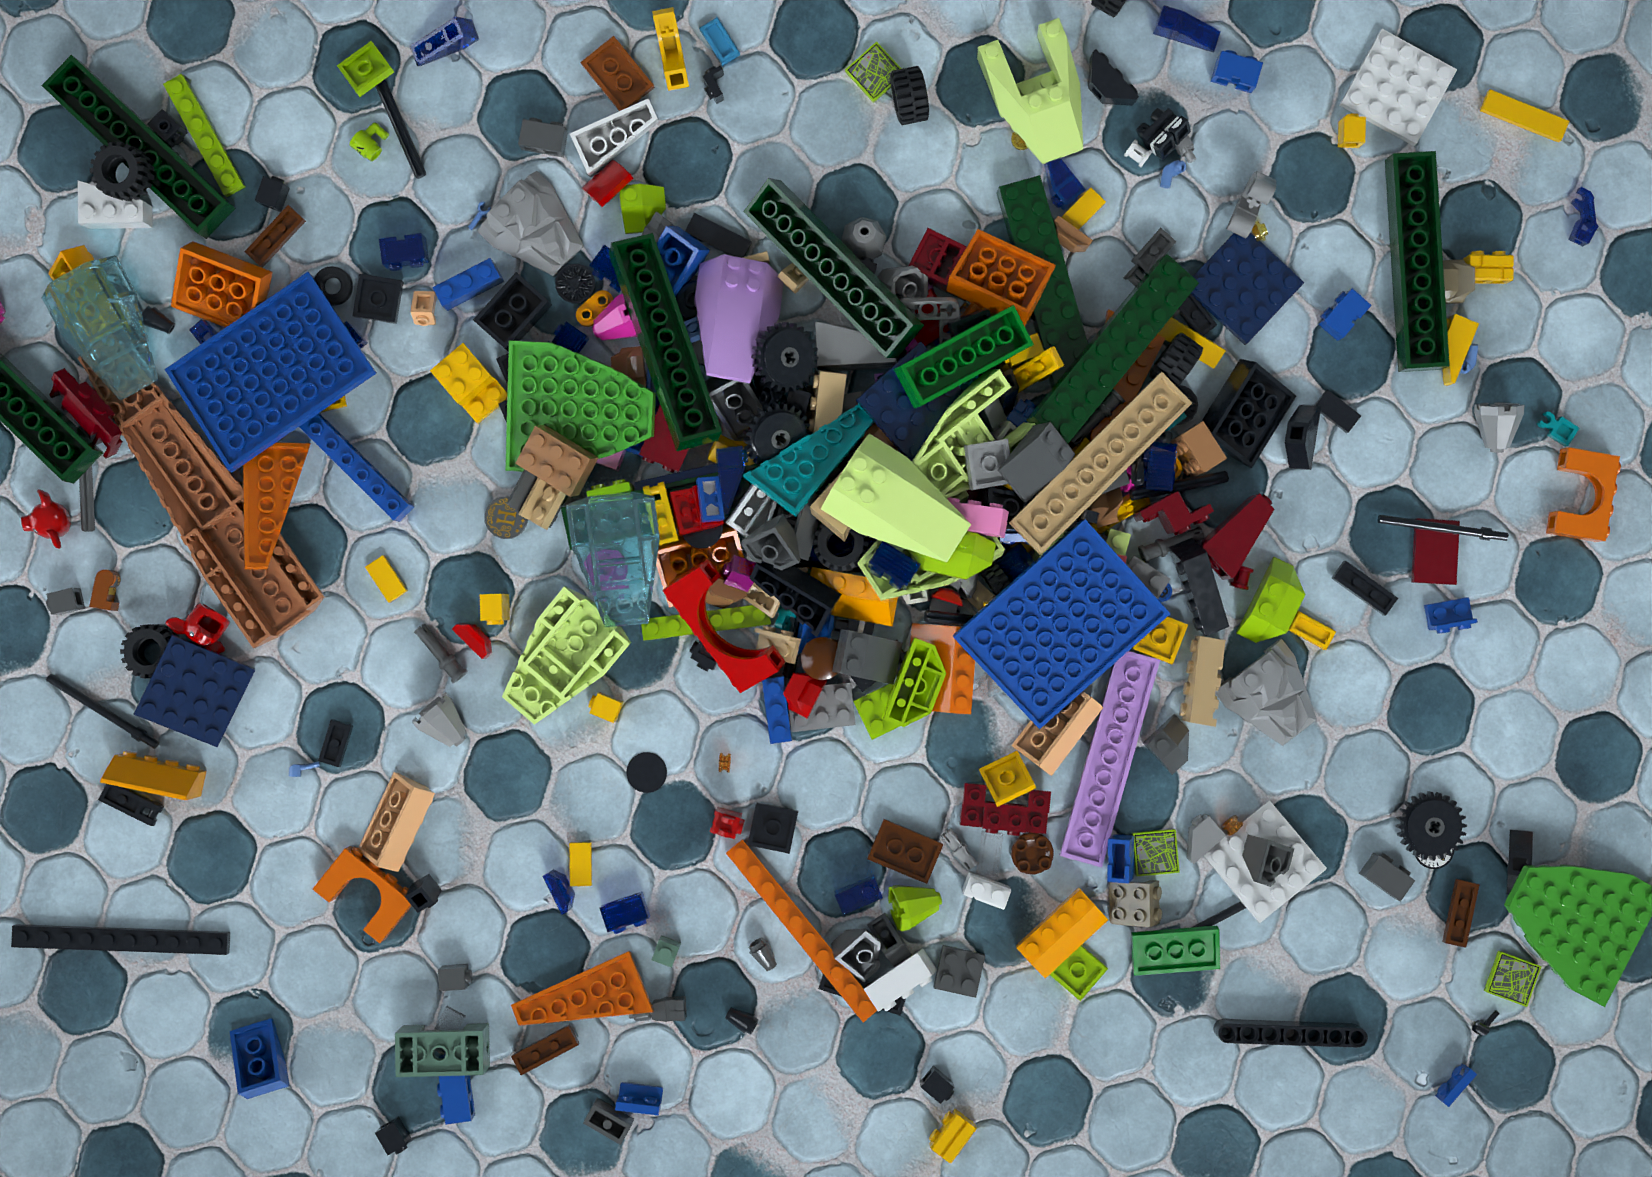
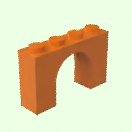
(1602, 472)
(353, 865)

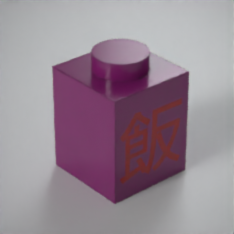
(738, 573)

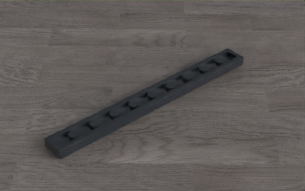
(120, 939)

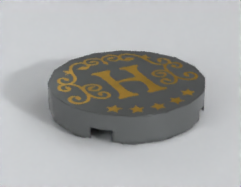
(504, 520)

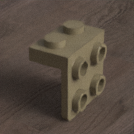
(1135, 903)

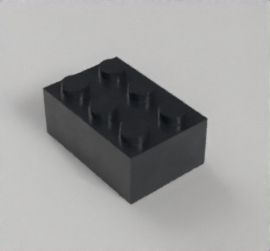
(512, 311)

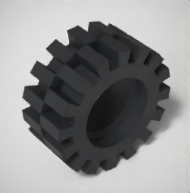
(995, 578)

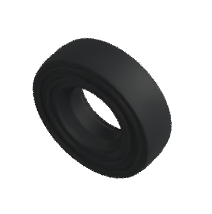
(345, 280)

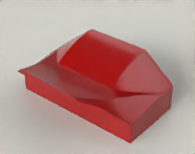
(474, 638)
(803, 693)

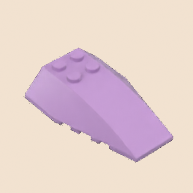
(733, 305)

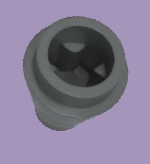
(762, 954)

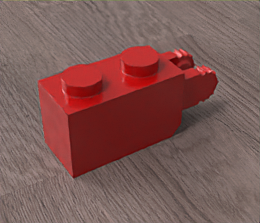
(727, 823)

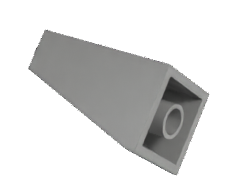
(847, 350)

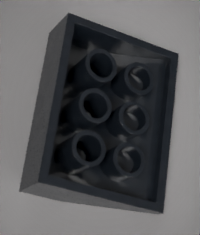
(1247, 411)

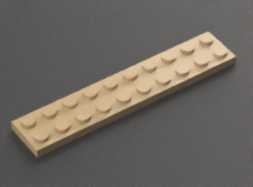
(1100, 463)

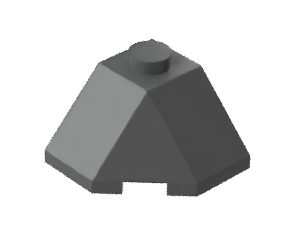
(773, 543)
(1170, 744)
(1266, 859)
(857, 952)

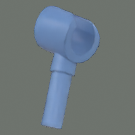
(479, 216)
(295, 769)

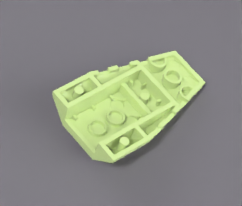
(895, 502)
(563, 655)

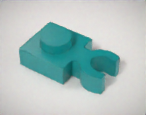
(1560, 429)

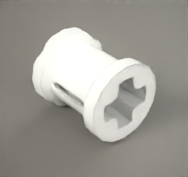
(1144, 154)

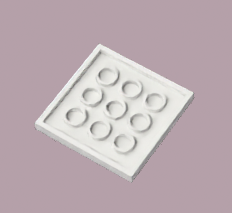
(1398, 87)
(1229, 863)

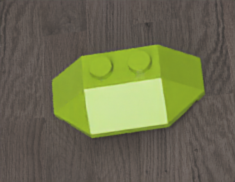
(969, 558)
(1273, 603)
(915, 684)

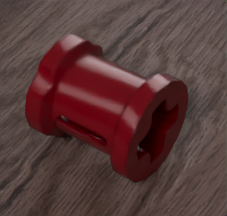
(1242, 577)

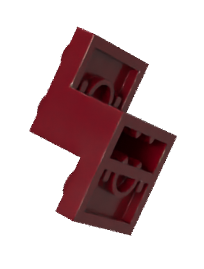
(937, 258)
(1173, 514)

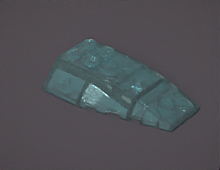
(103, 324)
(617, 553)

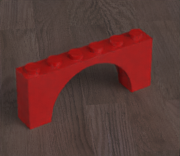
(740, 665)

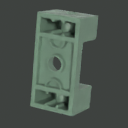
(465, 1051)

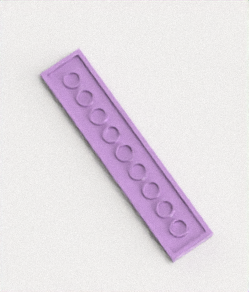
(1109, 758)

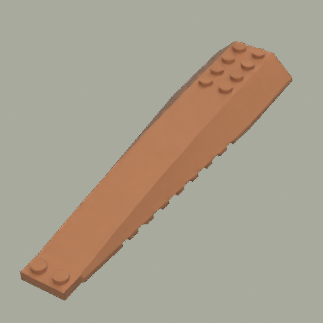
(209, 515)

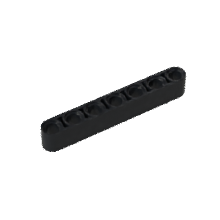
(1300, 1035)

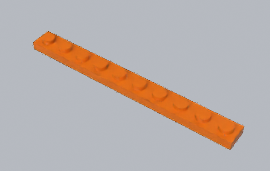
(801, 930)

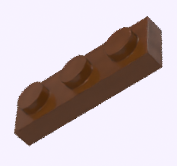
(275, 236)
(1460, 913)
(545, 1049)

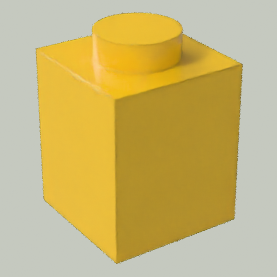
(1351, 131)
(605, 707)

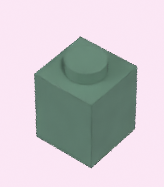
(666, 951)

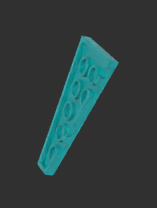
(805, 465)

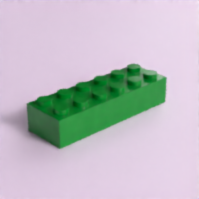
(963, 357)

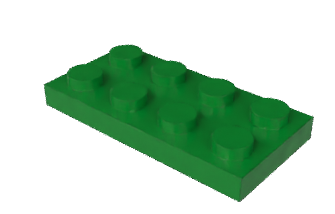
(1175, 950)

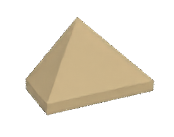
(762, 600)

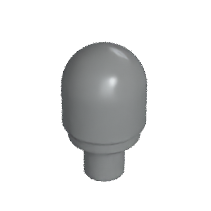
(1185, 149)

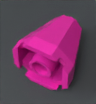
(614, 321)

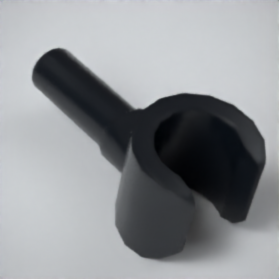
(1483, 1028)

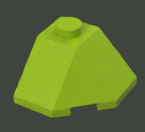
(639, 205)

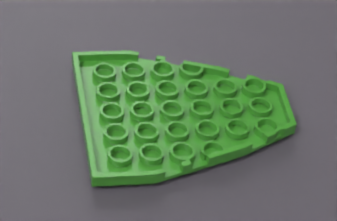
(576, 399)
(1582, 922)

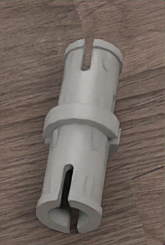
(959, 849)

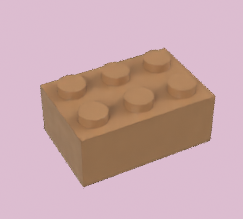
(1198, 450)
(556, 460)

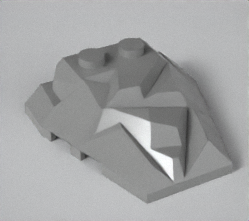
(532, 226)
(1271, 694)

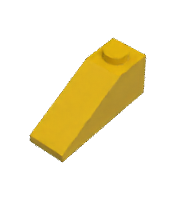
(1460, 336)

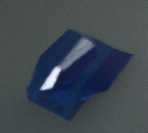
(560, 890)

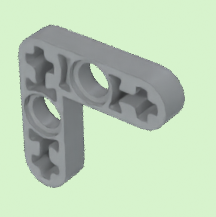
(943, 317)

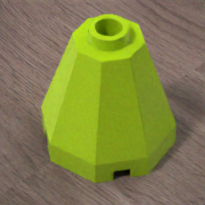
(912, 905)

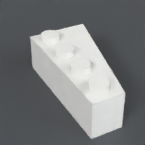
(611, 135)

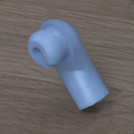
(1171, 170)
(1470, 359)

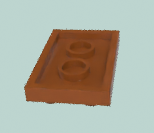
(617, 74)

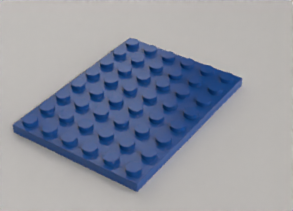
(270, 371)
(1061, 623)

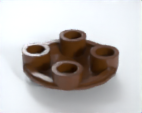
(819, 658)
(1032, 853)

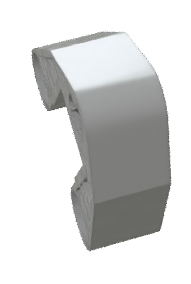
(1257, 191)

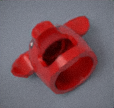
(48, 519)
(202, 627)

